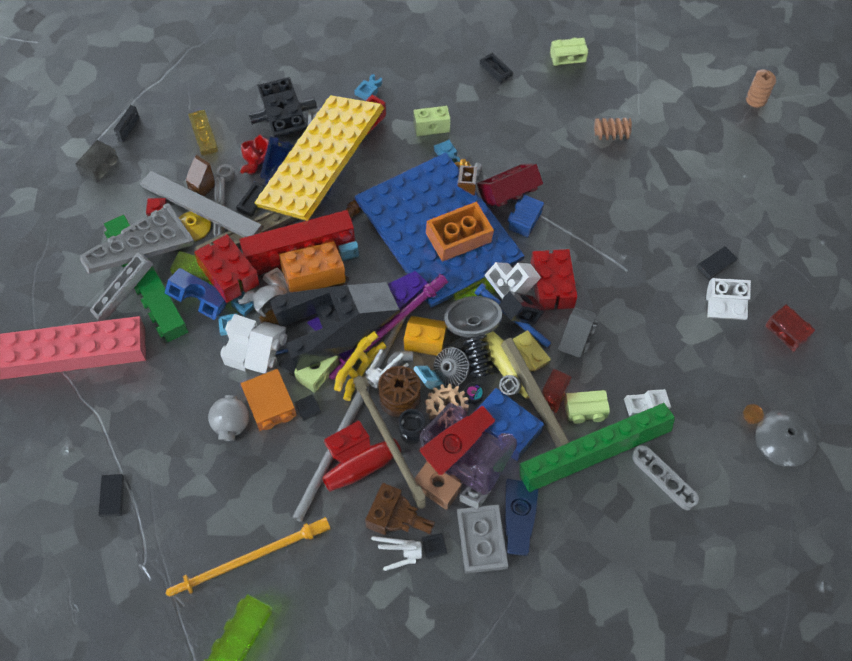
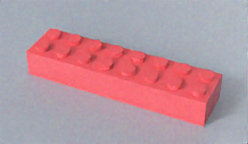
(72, 347)

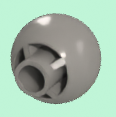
(228, 417)

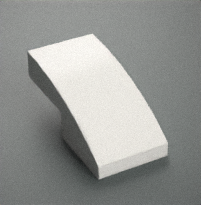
(642, 402)

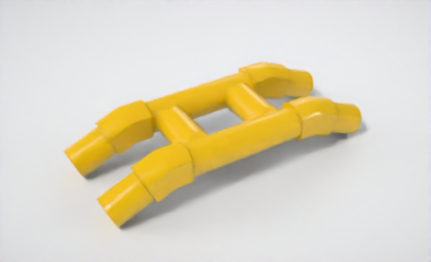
(348, 367)

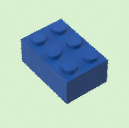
(512, 419)

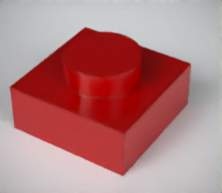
(154, 204)

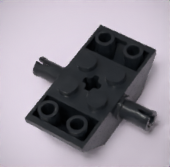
(282, 107)

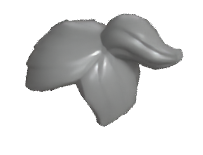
(261, 297)

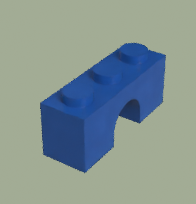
(186, 285)

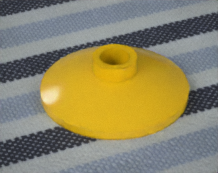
(199, 227)

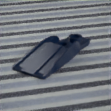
(519, 516)

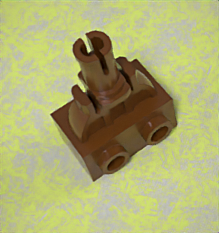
(394, 513)

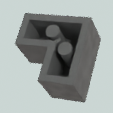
(579, 327)

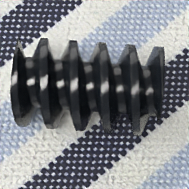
(478, 357)

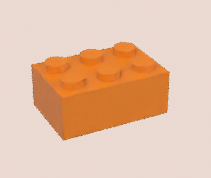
(459, 231)
(312, 267)

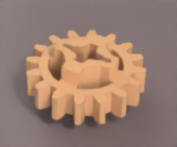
(443, 397)

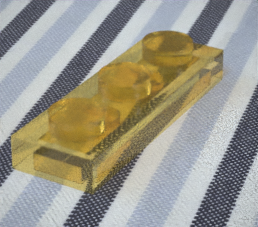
(203, 132)

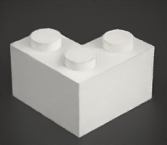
(516, 279)
(238, 332)
(262, 346)

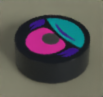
(474, 393)

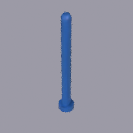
(537, 335)

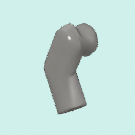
(408, 356)

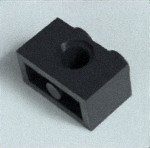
(521, 308)

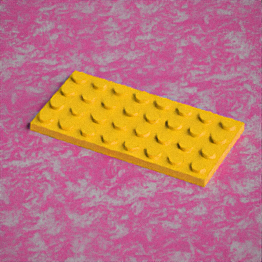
(319, 157)

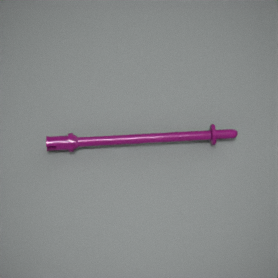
(428, 291)

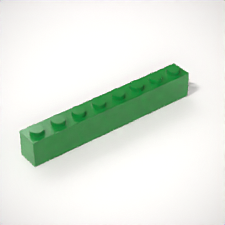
(153, 293)
(596, 447)

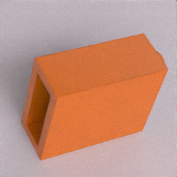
(268, 400)

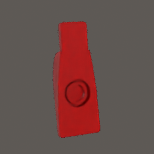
(456, 440)

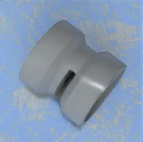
(512, 387)

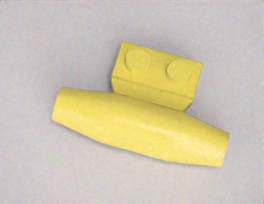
(529, 349)

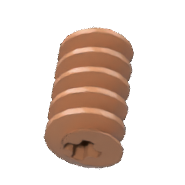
(761, 88)
(613, 128)

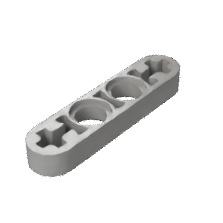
(668, 474)

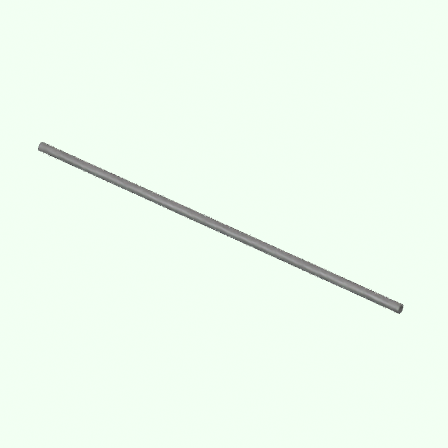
(347, 420)

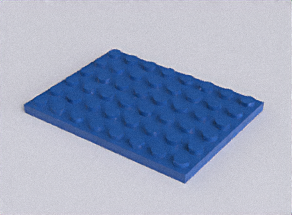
(400, 215)

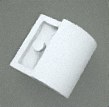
(728, 298)

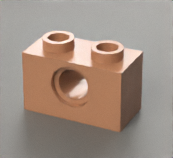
(441, 495)

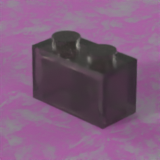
(97, 161)

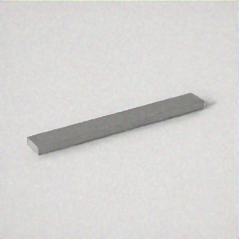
(201, 205)

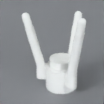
(374, 375)
(410, 549)

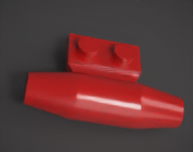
(357, 457)

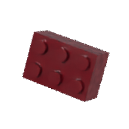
(510, 184)

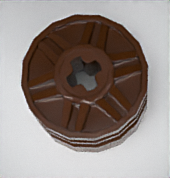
(399, 390)

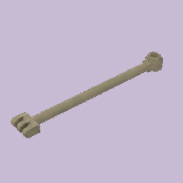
(361, 385)

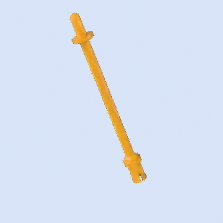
(306, 532)

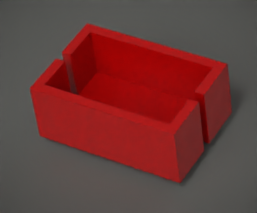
(225, 266)
(555, 280)

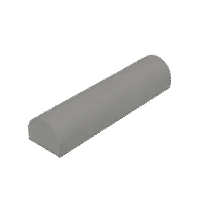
(121, 287)

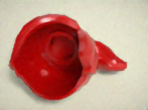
(254, 154)

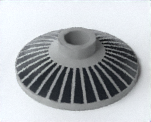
(458, 366)

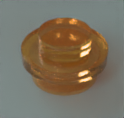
(753, 413)

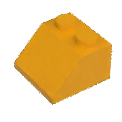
(425, 335)

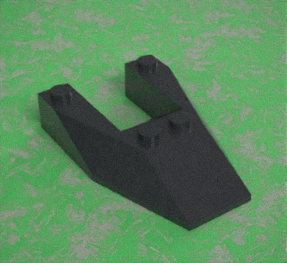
(345, 316)

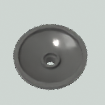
(473, 316)
(779, 445)

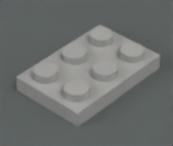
(482, 539)

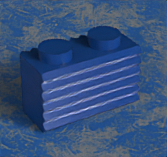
(525, 216)

